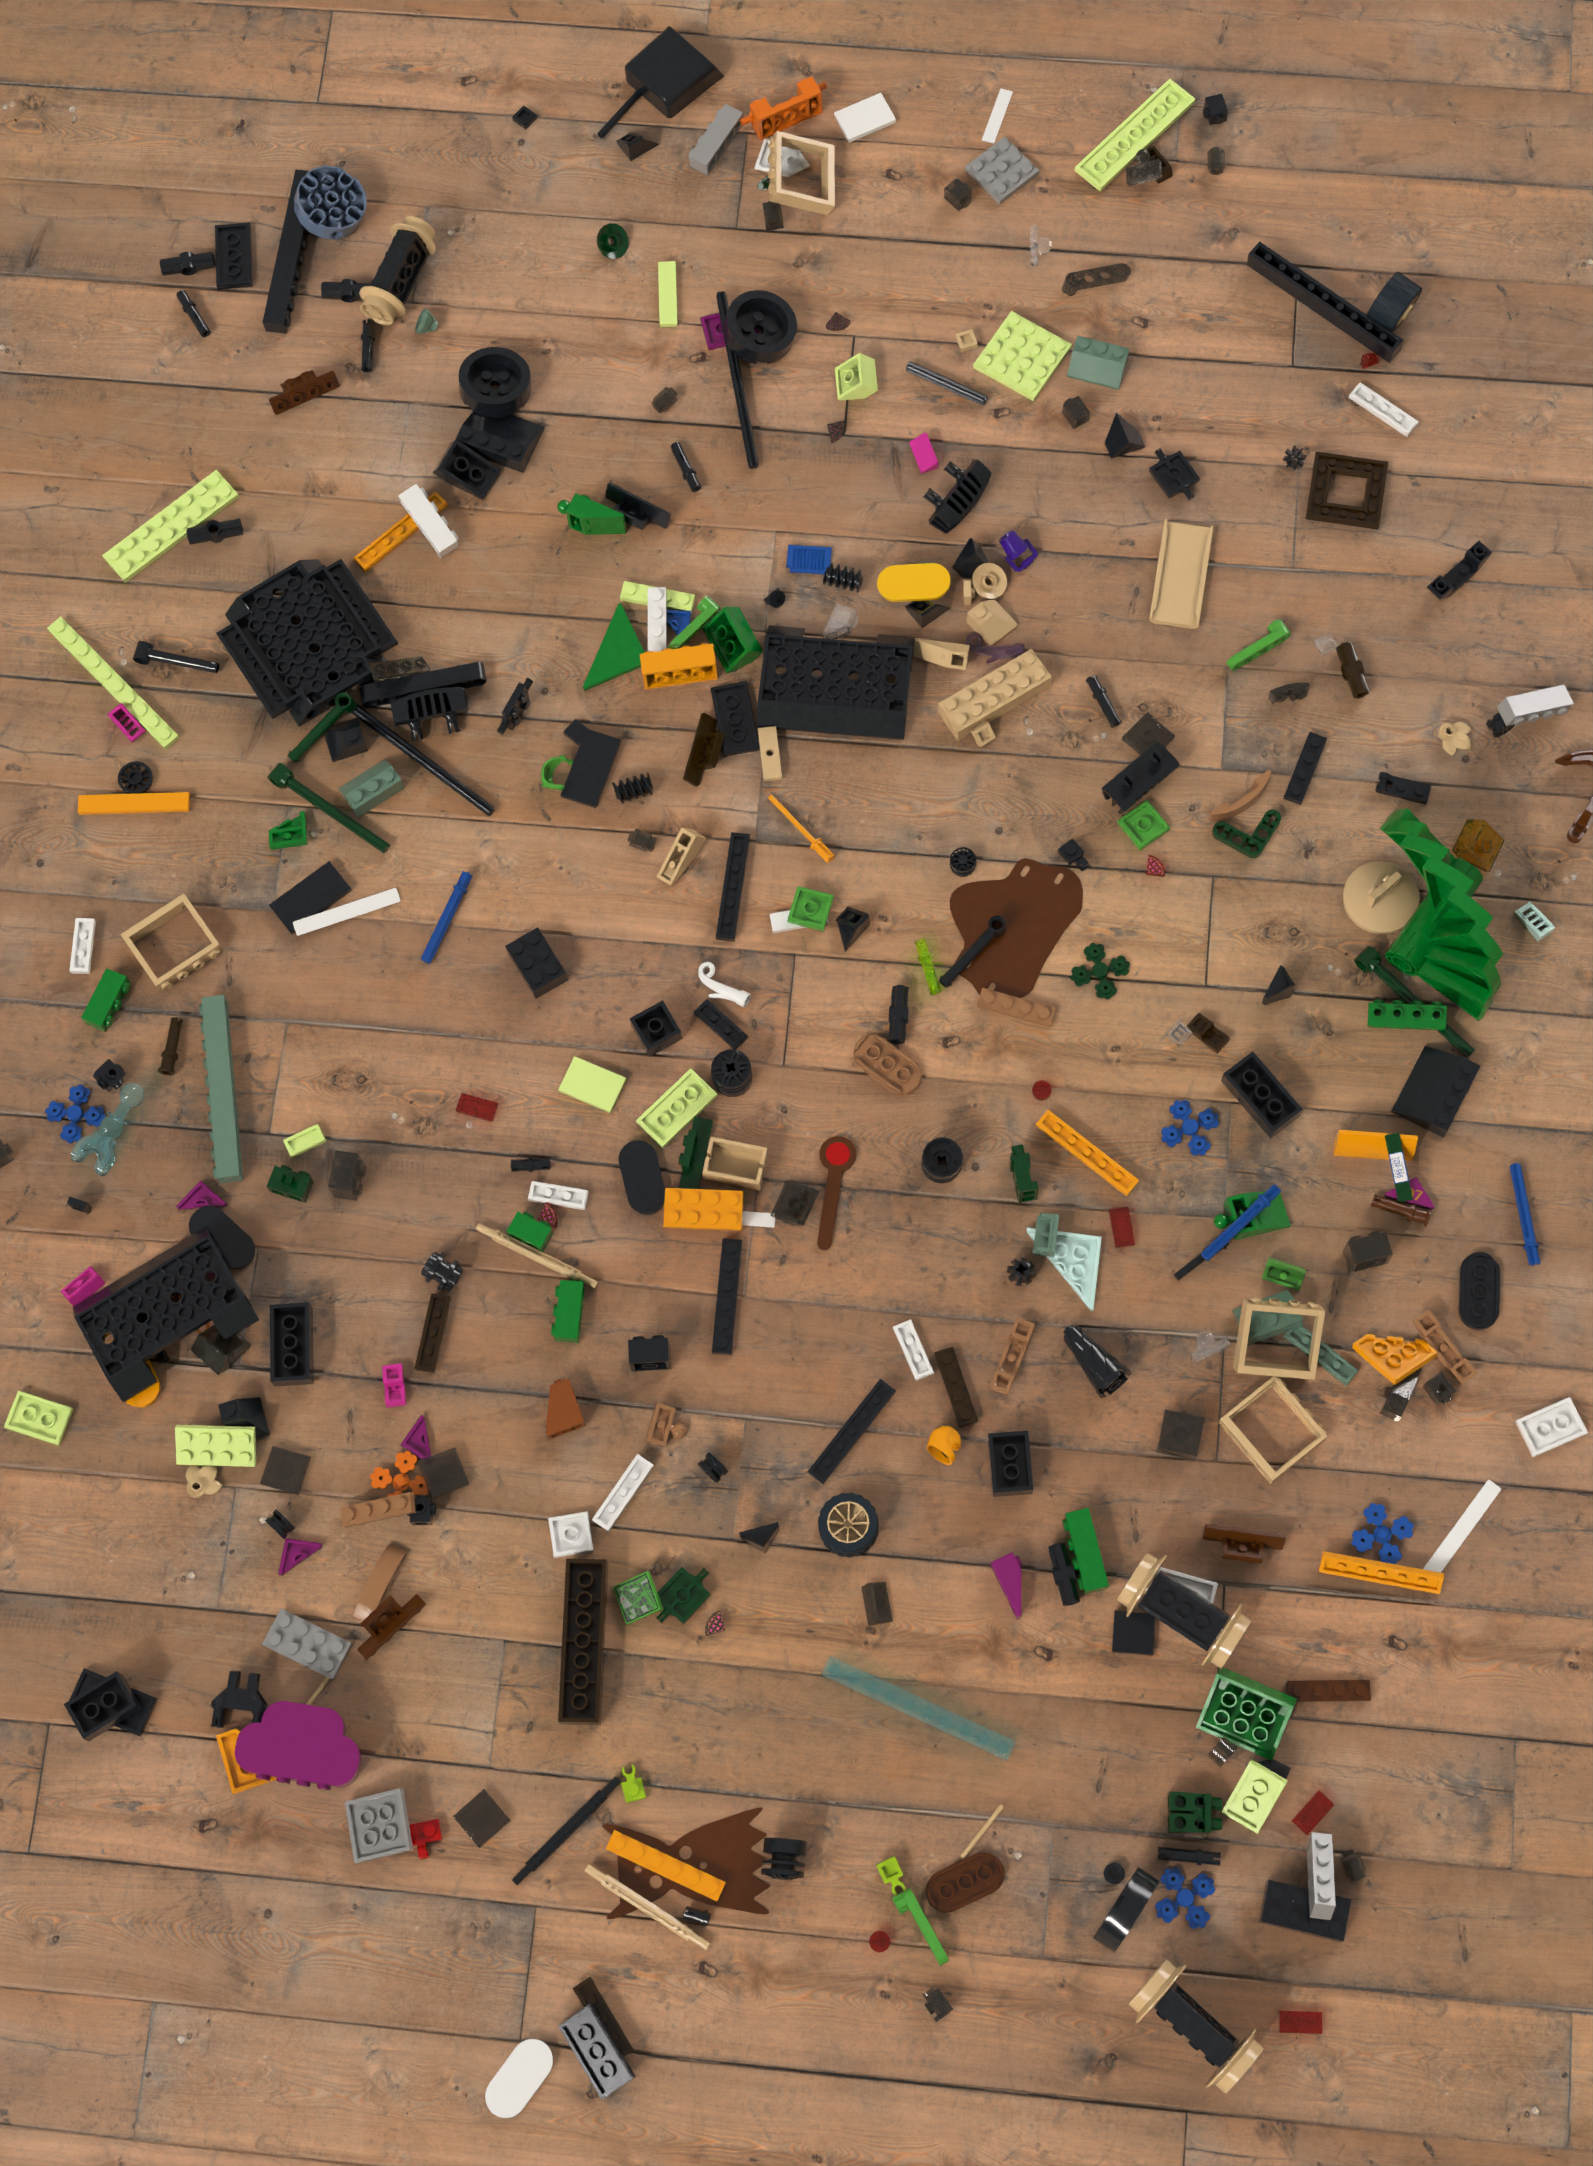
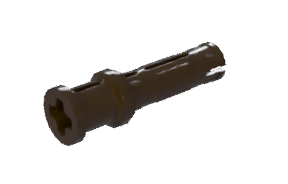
(169, 1056)

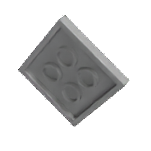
(1002, 170)
(379, 1825)

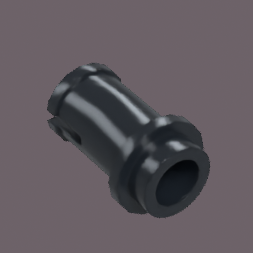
(698, 1916)

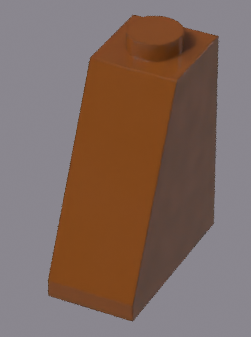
(563, 1410)

